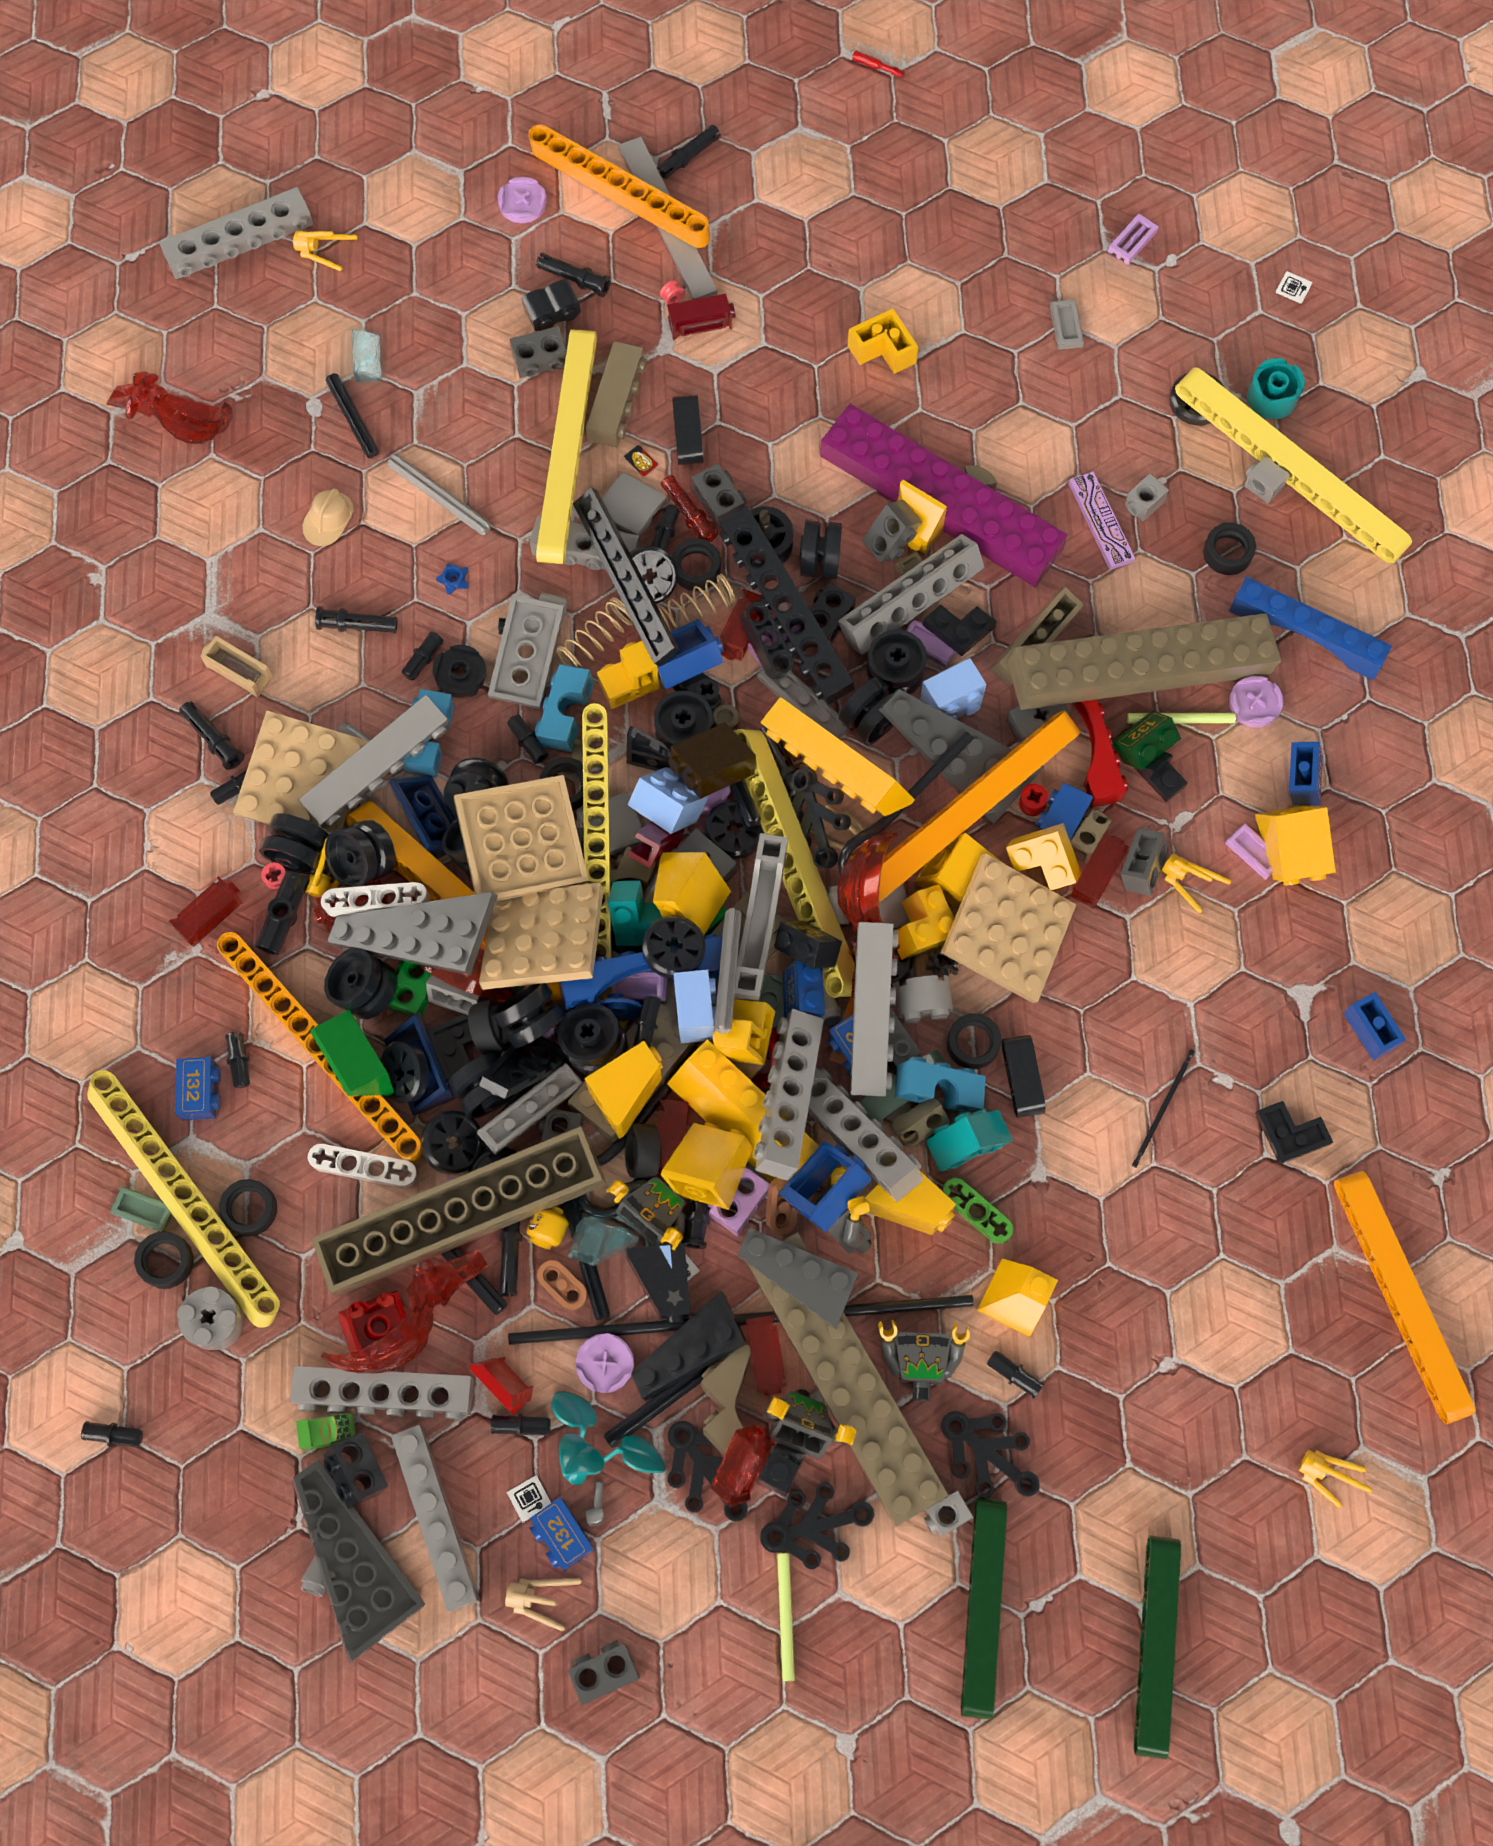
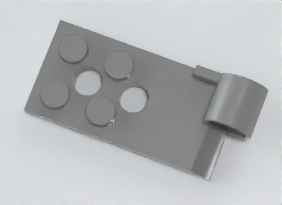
(530, 624)

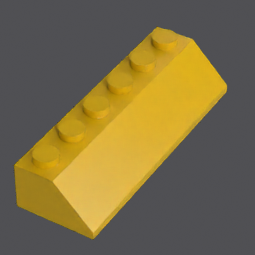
(836, 759)
(726, 1098)

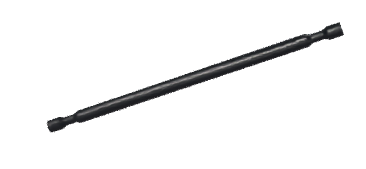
(1163, 1108)

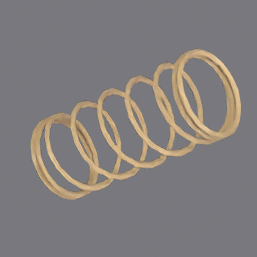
(721, 589)
(618, 603)

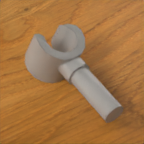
(595, 1516)

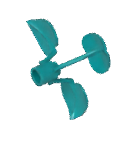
(580, 1458)

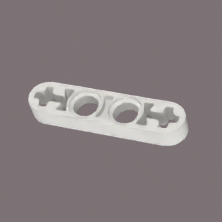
(375, 895)
(364, 1162)

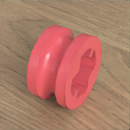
(672, 292)
(267, 873)

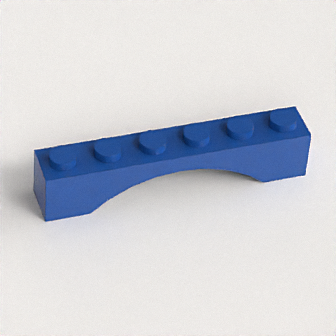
(1352, 646)
(629, 963)

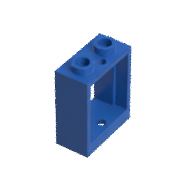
(697, 654)
(814, 1173)

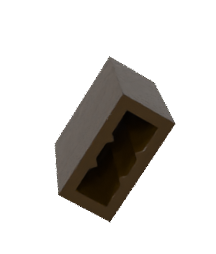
(712, 760)

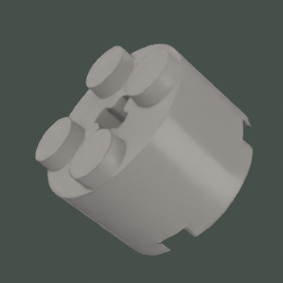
(923, 998)
(195, 1314)

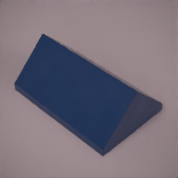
(424, 809)
(437, 1089)

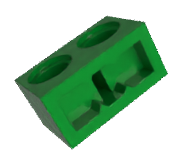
(411, 985)

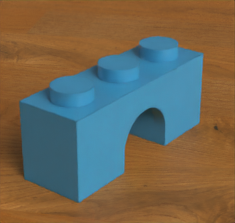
(568, 687)
(429, 760)
(961, 1087)

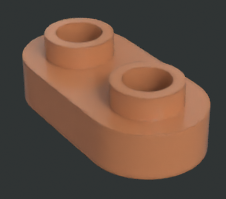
(776, 1205)
(562, 1285)

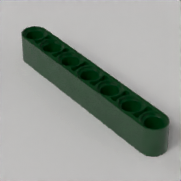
(984, 1609)
(1157, 1647)

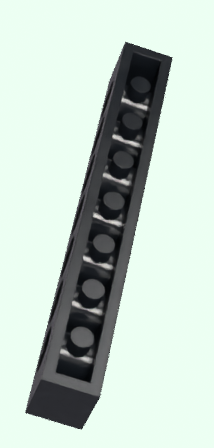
(743, 525)

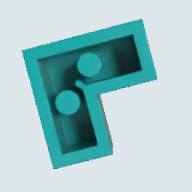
(630, 913)
(968, 1138)

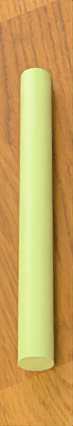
(1180, 718)
(785, 1617)

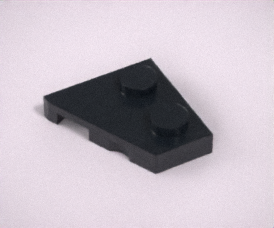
(646, 751)

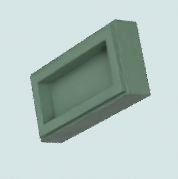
(141, 1209)

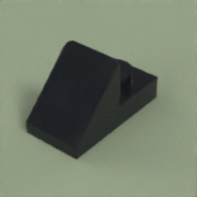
(1163, 777)

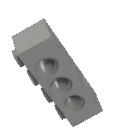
(579, 537)

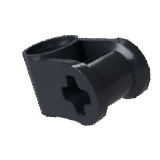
(703, 686)

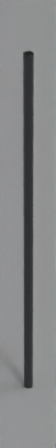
(662, 1326)

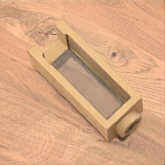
(236, 666)

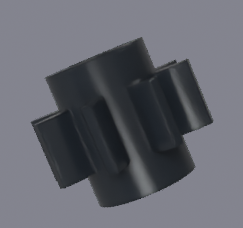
(938, 958)

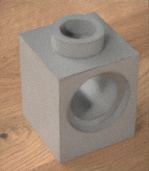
(1266, 479)
(1150, 489)
(960, 1511)

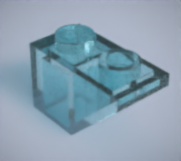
(598, 1242)

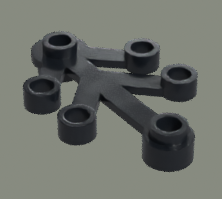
(806, 786)
(985, 1450)
(703, 1466)
(811, 1527)

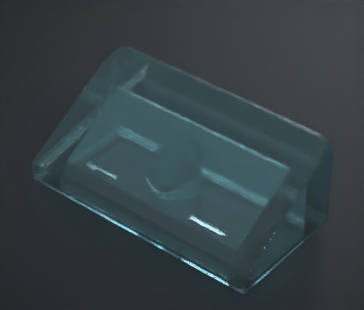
(366, 356)

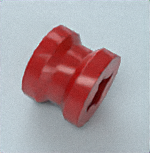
(1030, 805)

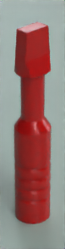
(876, 63)

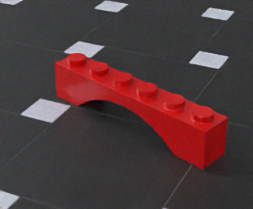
(1104, 776)

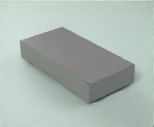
(1066, 324)

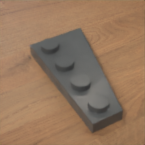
(806, 1277)

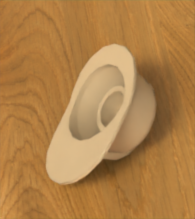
(327, 517)

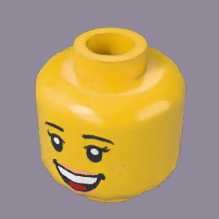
(547, 1228)

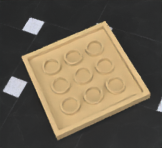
(287, 764)
(521, 838)
(1008, 928)
(543, 937)

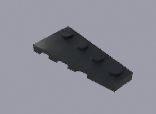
(523, 1067)
(697, 1344)

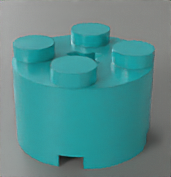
(1275, 388)

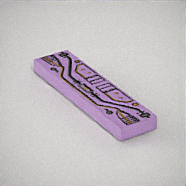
(1101, 521)

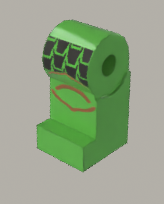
(325, 1431)

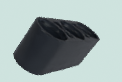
(687, 430)
(768, 628)
(1023, 1076)

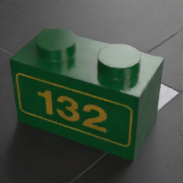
(1147, 740)

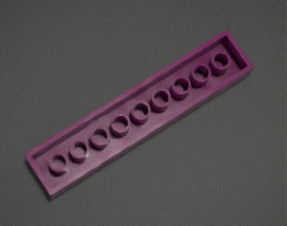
(998, 525)

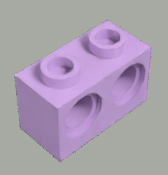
(745, 1204)

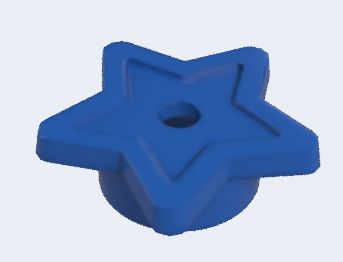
(453, 571)

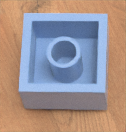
(955, 690)
(666, 800)
(694, 1003)

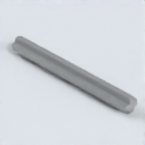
(439, 494)
(727, 971)

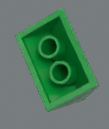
(352, 1056)

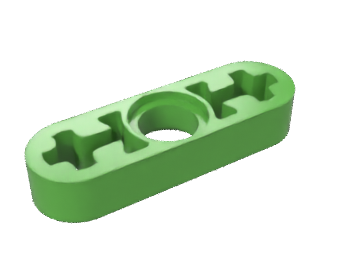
(989, 1209)

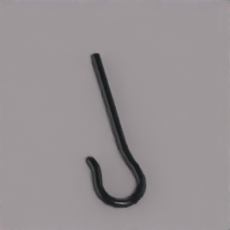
(914, 791)
(619, 1145)

